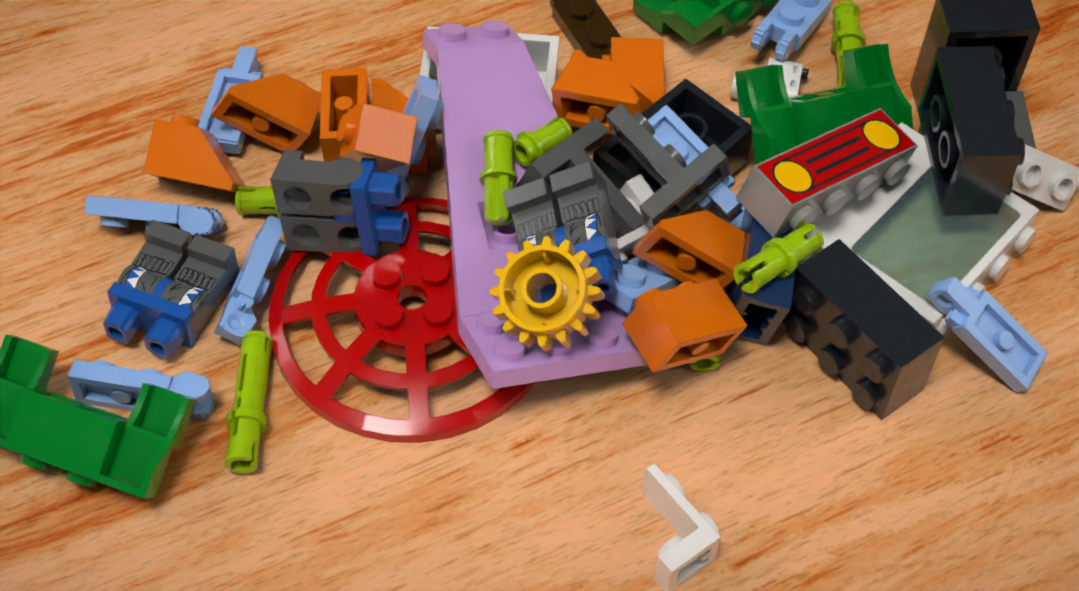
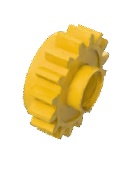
(563, 313)

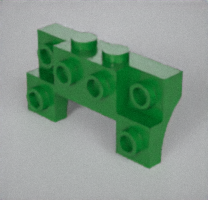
(698, 17)
(787, 121)
(81, 437)

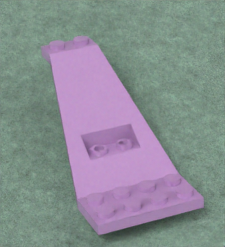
(487, 87)

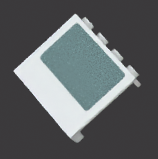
(913, 245)

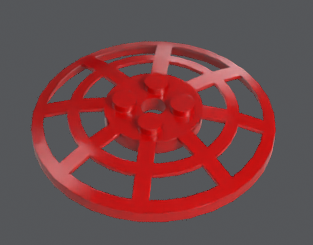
(391, 329)

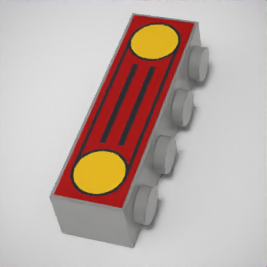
(826, 172)

